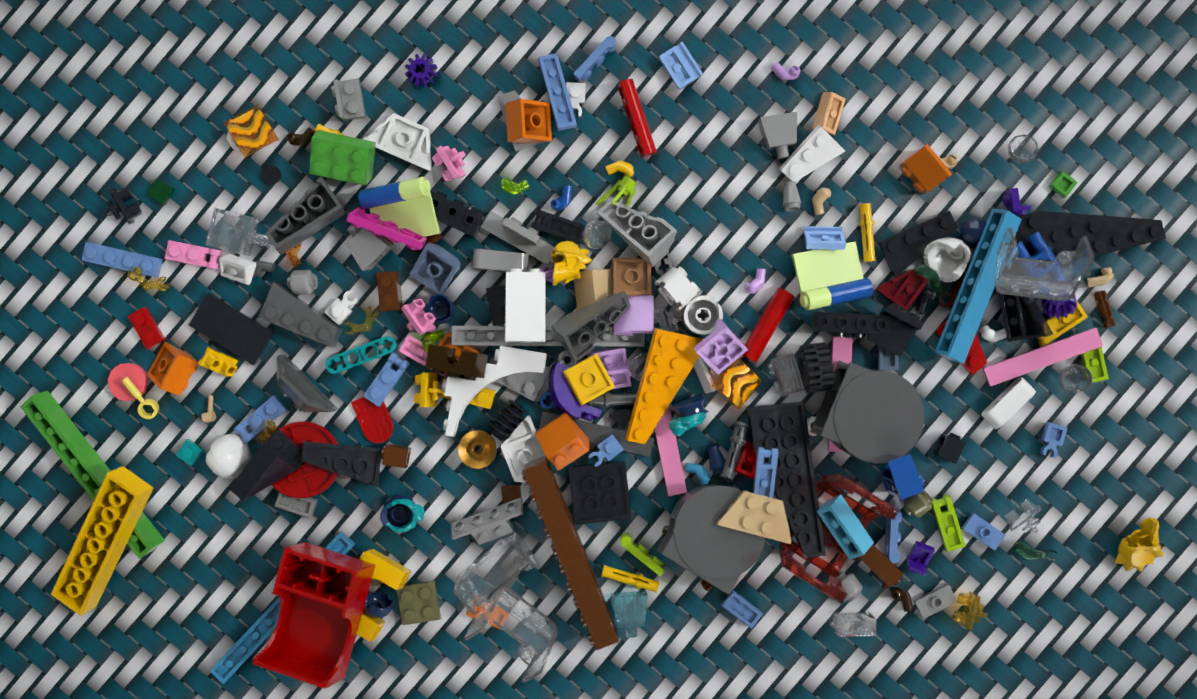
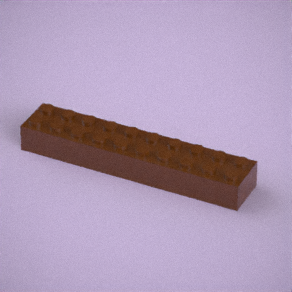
(571, 553)

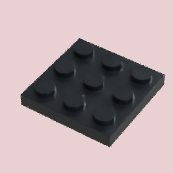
(599, 493)

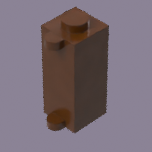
(881, 567)

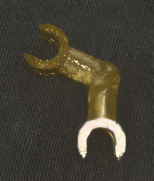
(145, 283)
(367, 324)

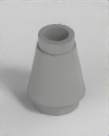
(791, 197)

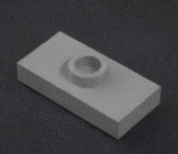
(300, 506)
(935, 601)

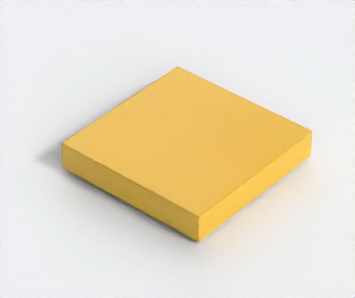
(588, 379)

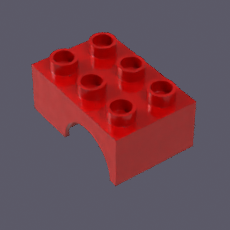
(318, 614)

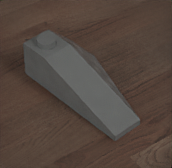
(584, 326)

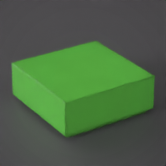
(1063, 184)

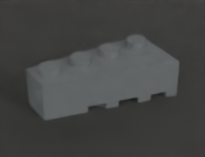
(306, 217)
(293, 314)

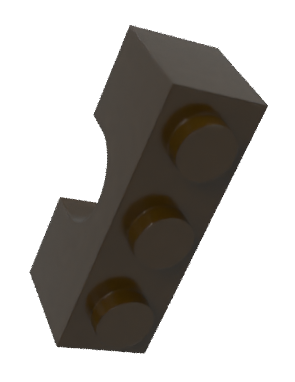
(469, 363)

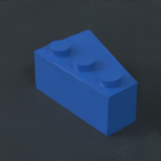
(902, 478)

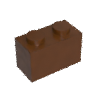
(389, 291)

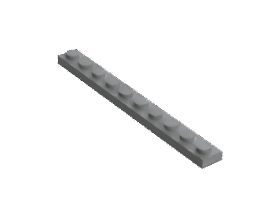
(496, 337)

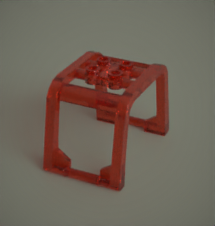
(834, 586)

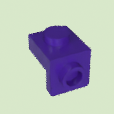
(1012, 202)
(919, 557)

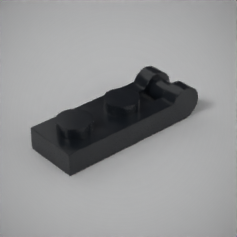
(558, 226)

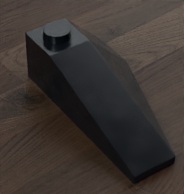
(270, 464)

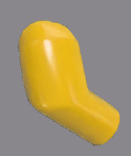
(621, 166)

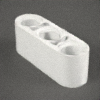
(1008, 402)

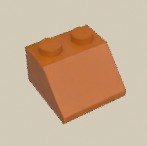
(528, 121)
(925, 169)
(172, 369)
(562, 441)

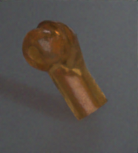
(292, 255)

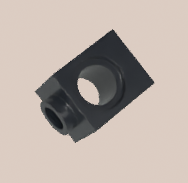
(949, 447)

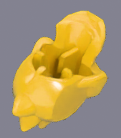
(568, 261)
(1140, 547)

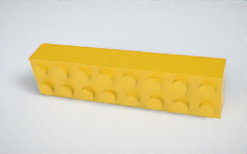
(101, 540)

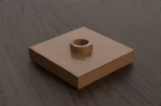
(631, 276)

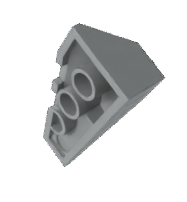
(643, 233)

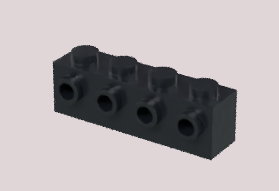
(456, 215)

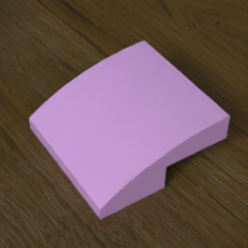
(637, 318)
(615, 364)

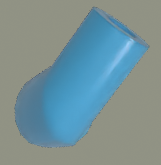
(700, 471)

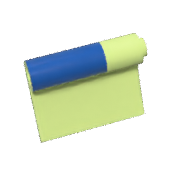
(403, 203)
(830, 277)

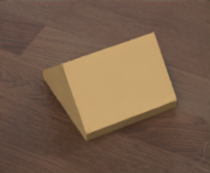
(593, 287)

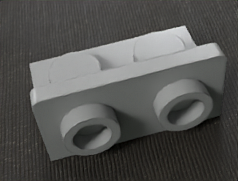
(349, 99)

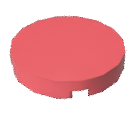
(135, 374)

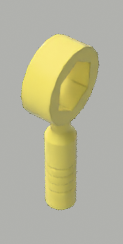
(137, 395)

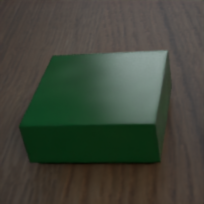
(161, 191)

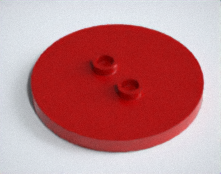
(308, 479)

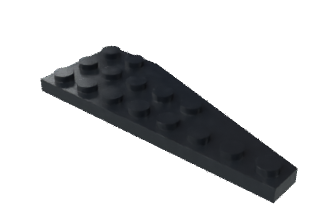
(1104, 233)
(786, 429)

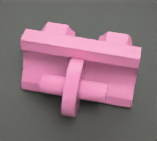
(452, 160)
(419, 320)

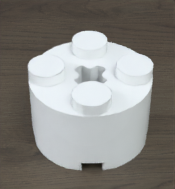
(677, 288)
(694, 307)

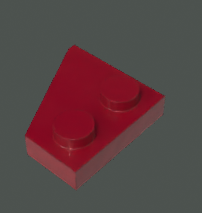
(903, 289)

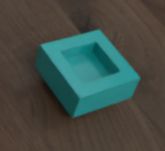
(189, 452)

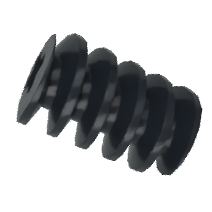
(507, 420)

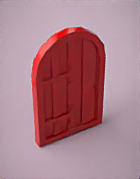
(374, 420)

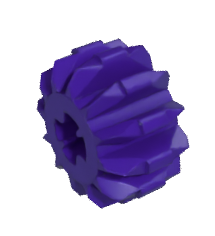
(423, 63)
(1059, 308)

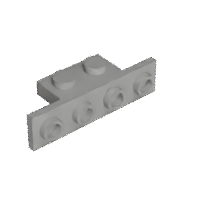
(518, 236)
(489, 523)

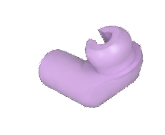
(786, 73)
(756, 284)

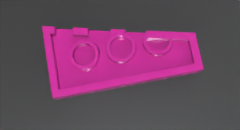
(386, 228)

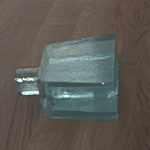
(630, 610)

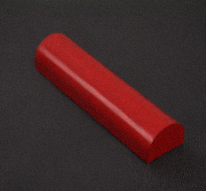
(637, 118)
(767, 324)

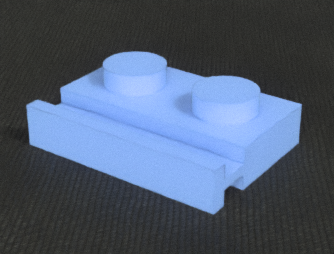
(680, 65)
(824, 238)

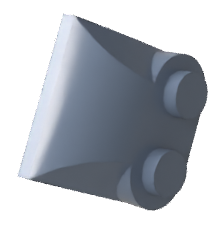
(435, 268)

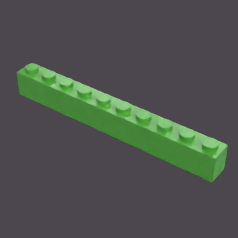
(82, 461)

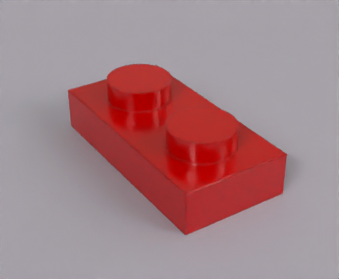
(146, 328)

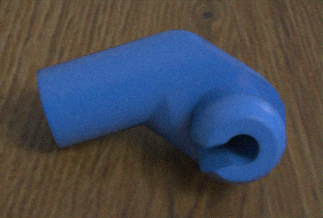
(564, 200)

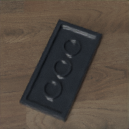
(231, 328)

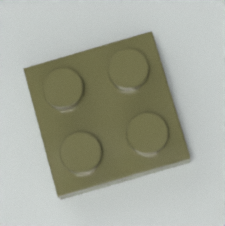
(419, 603)

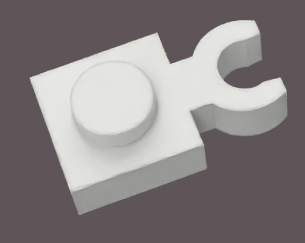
(577, 95)
(340, 310)

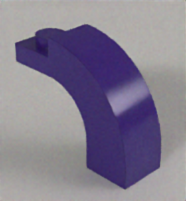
(563, 397)

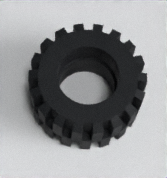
(816, 367)

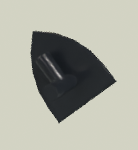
(497, 304)

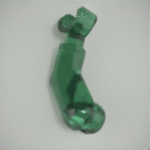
(932, 275)
(1030, 554)

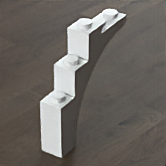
(463, 391)

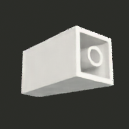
(525, 306)

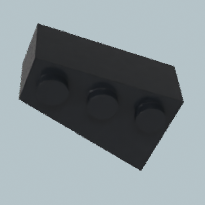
(1022, 318)

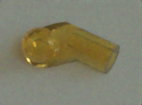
(271, 427)

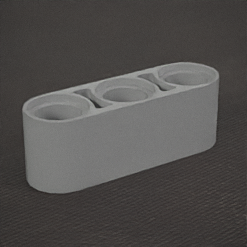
(499, 260)

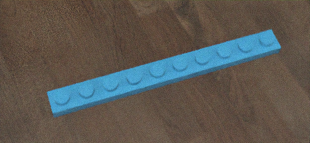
(264, 626)

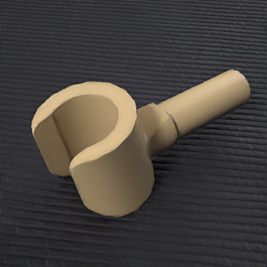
(209, 416)

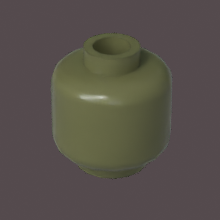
(918, 504)

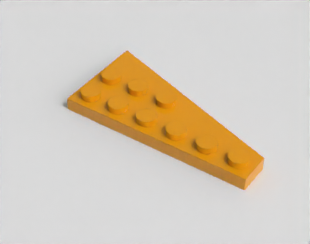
(665, 370)

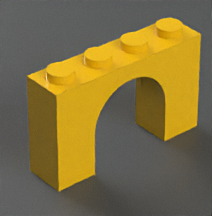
(389, 573)

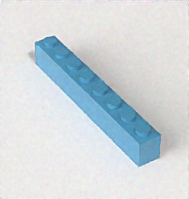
(975, 289)

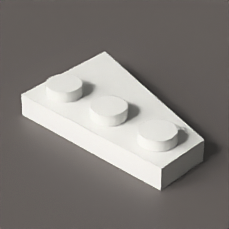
(811, 154)

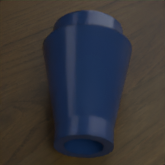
(716, 460)

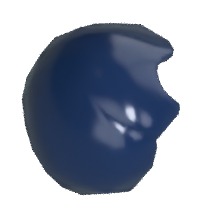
(972, 231)
(441, 308)
(378, 605)

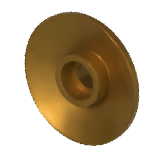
(467, 449)

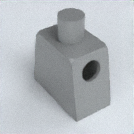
(779, 132)
(367, 247)

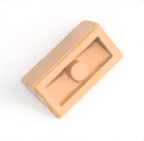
(829, 112)

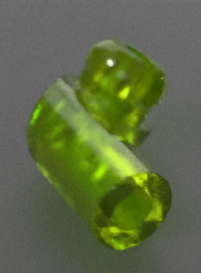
(513, 187)
(431, 338)

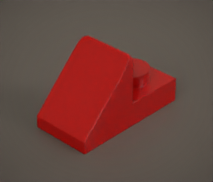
(747, 462)

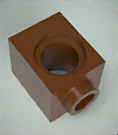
(396, 455)

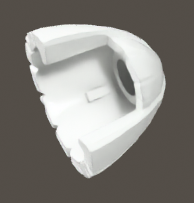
(947, 257)
(228, 456)

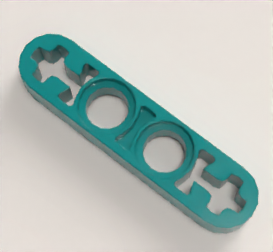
(361, 353)

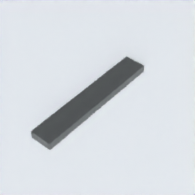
(598, 433)

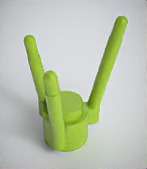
(626, 187)

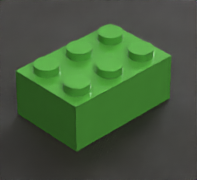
(342, 157)

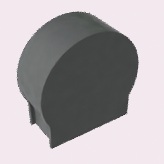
(870, 414)
(702, 545)

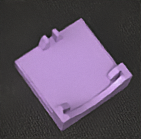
(720, 348)

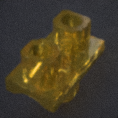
(972, 612)

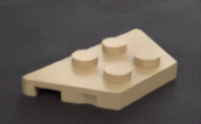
(758, 516)

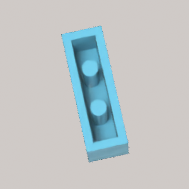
(845, 527)

